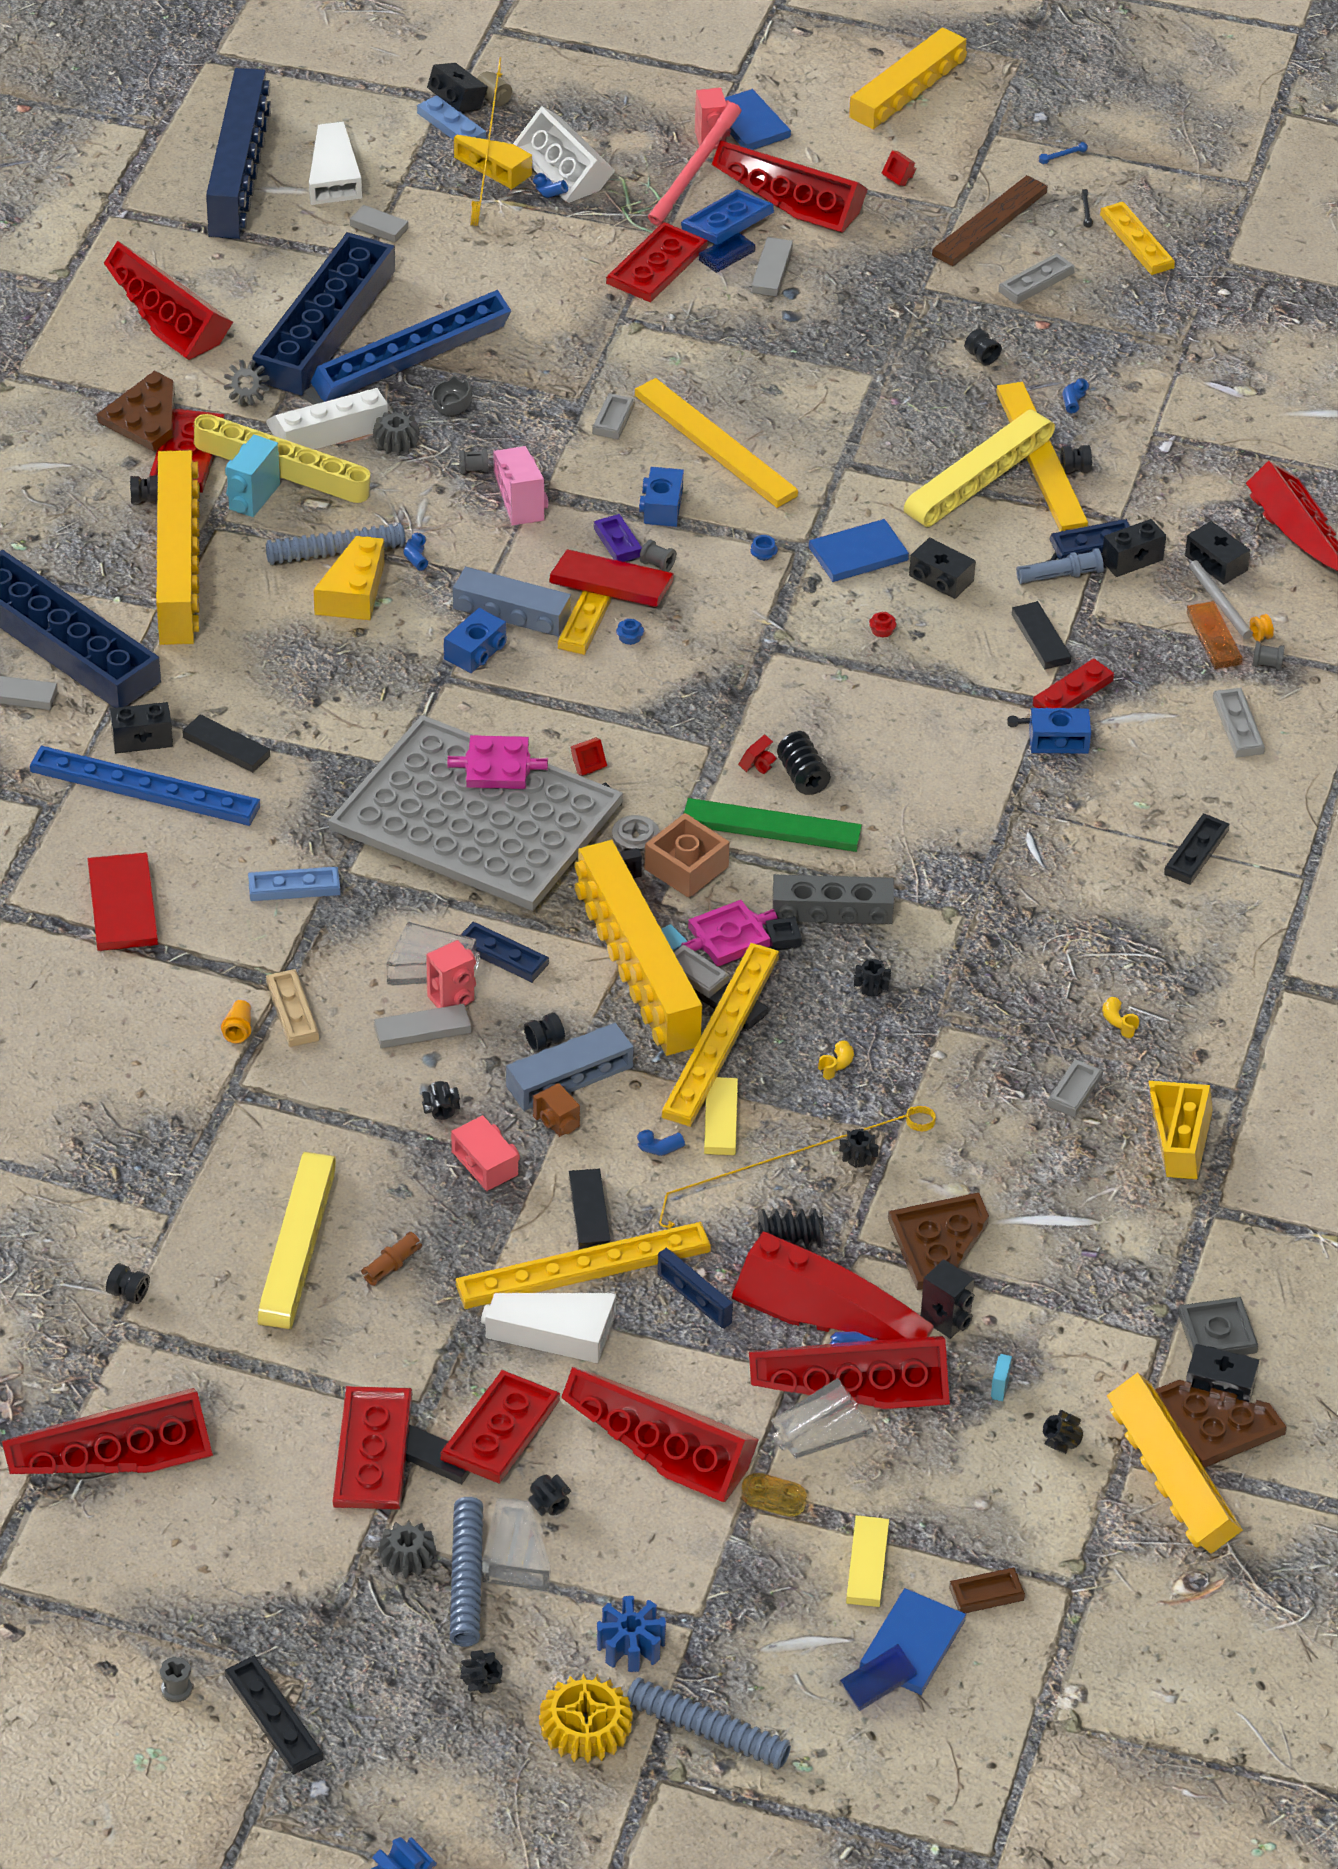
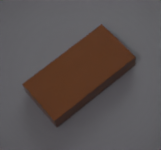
(987, 1590)

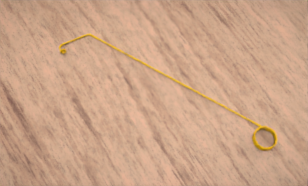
(476, 206)
(912, 1110)

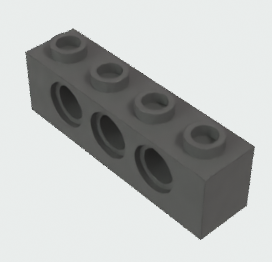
(834, 899)

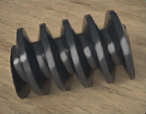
(803, 763)
(792, 1227)

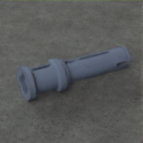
(1072, 565)

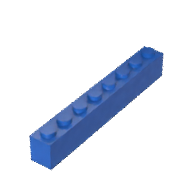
(410, 346)

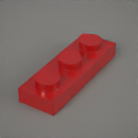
(1075, 686)

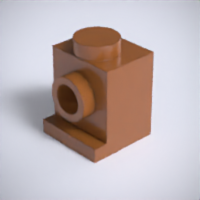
(557, 1110)

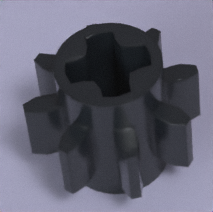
(872, 977)
(440, 1100)
(858, 1148)
(1062, 1431)
(549, 1495)
(481, 1671)

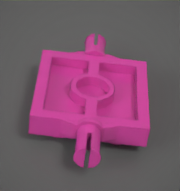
(497, 762)
(728, 931)

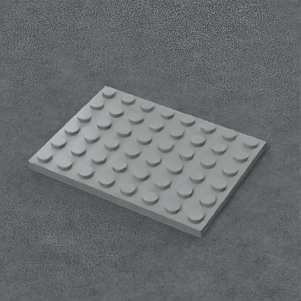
(484, 837)

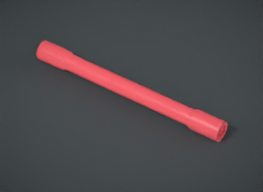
(666, 203)

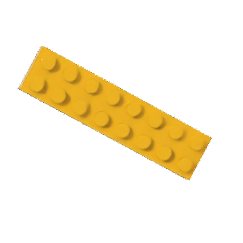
(177, 548)
(638, 948)

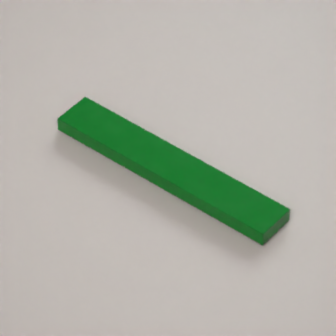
(775, 824)

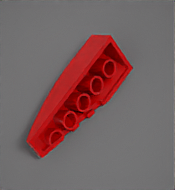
(793, 187)
(167, 305)
(1294, 512)
(816, 1291)
(873, 1372)
(665, 1435)
(118, 1440)

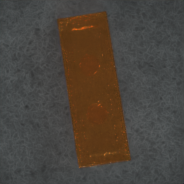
(1214, 635)

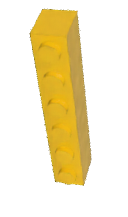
(907, 78)
(1173, 1463)

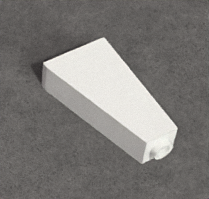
(334, 167)
(552, 1322)

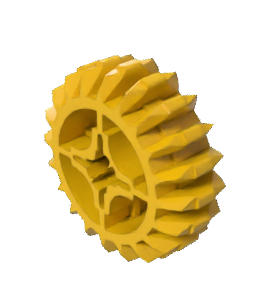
(606, 1712)

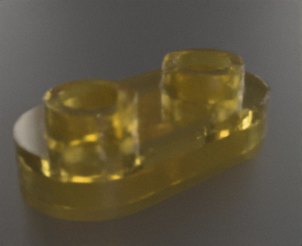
(772, 1494)

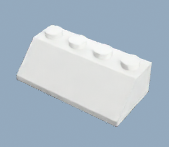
(563, 155)
(331, 420)

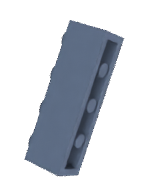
(512, 601)
(571, 1064)

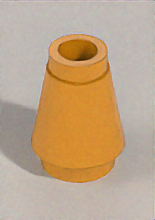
(237, 1023)

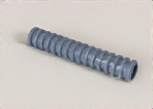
(330, 543)
(466, 1572)
(708, 1723)

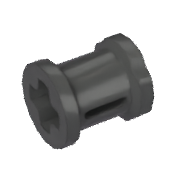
(473, 461)
(658, 556)
(1268, 655)
(176, 1681)

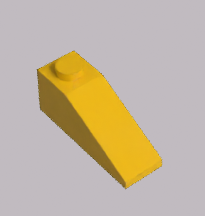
(505, 161)

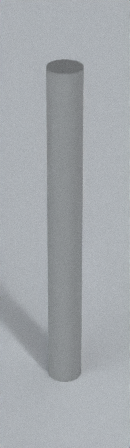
(1220, 599)

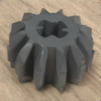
(245, 392)
(396, 432)
(407, 1549)

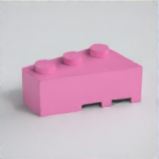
(520, 485)

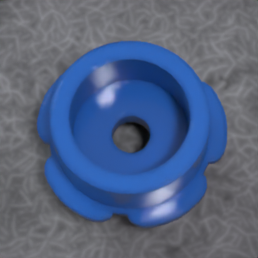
(763, 547)
(630, 631)

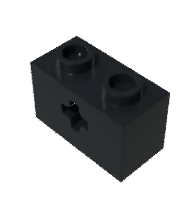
(457, 86)
(1133, 548)
(1217, 552)
(942, 568)
(141, 727)
(947, 1298)
(1223, 1371)

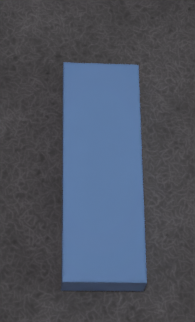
(294, 883)

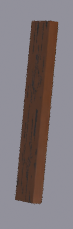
(989, 220)

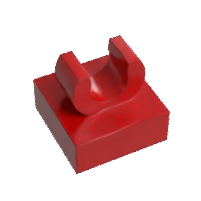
(899, 168)
(758, 755)
(588, 756)

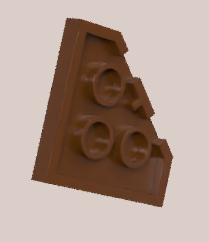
(143, 412)
(938, 1232)
(1218, 1422)

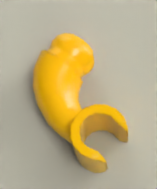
(1126, 1024)
(830, 1064)

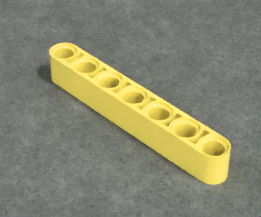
(295, 461)
(979, 468)
(296, 1240)

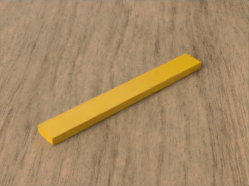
(716, 442)
(1045, 464)
(720, 1035)
(582, 1264)

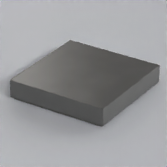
(1218, 1325)

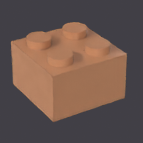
(686, 855)

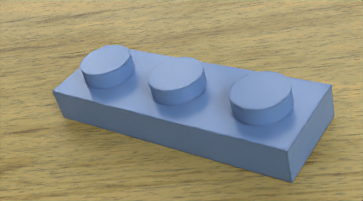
(448, 119)

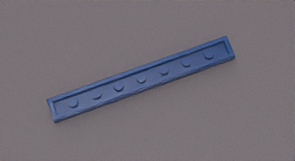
(145, 785)

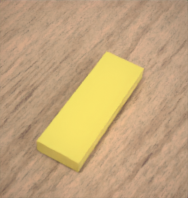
(721, 1117)
(867, 1561)

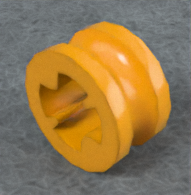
(1261, 627)

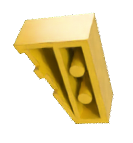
(352, 581)
(1182, 1125)

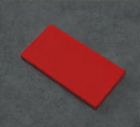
(656, 262)
(184, 441)
(611, 578)
(122, 901)
(500, 1426)
(372, 1448)

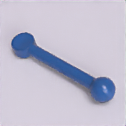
(1044, 158)

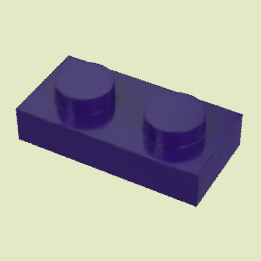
(617, 538)

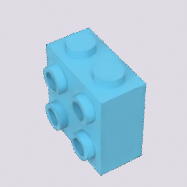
(253, 475)

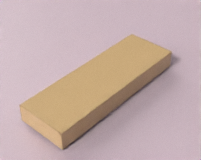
(292, 1008)

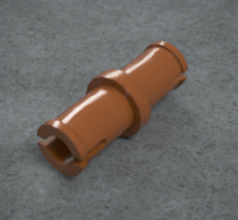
(391, 1258)

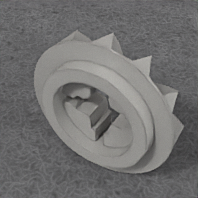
(626, 826)

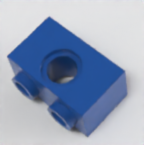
(662, 496)
(475, 640)
(1060, 730)

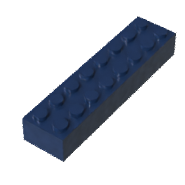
(238, 153)
(325, 312)
(73, 636)

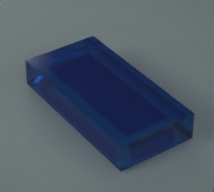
(727, 253)
(878, 1677)

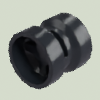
(979, 344)
(1076, 459)
(144, 489)
(544, 1031)
(127, 1283)

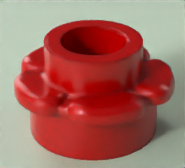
(882, 624)

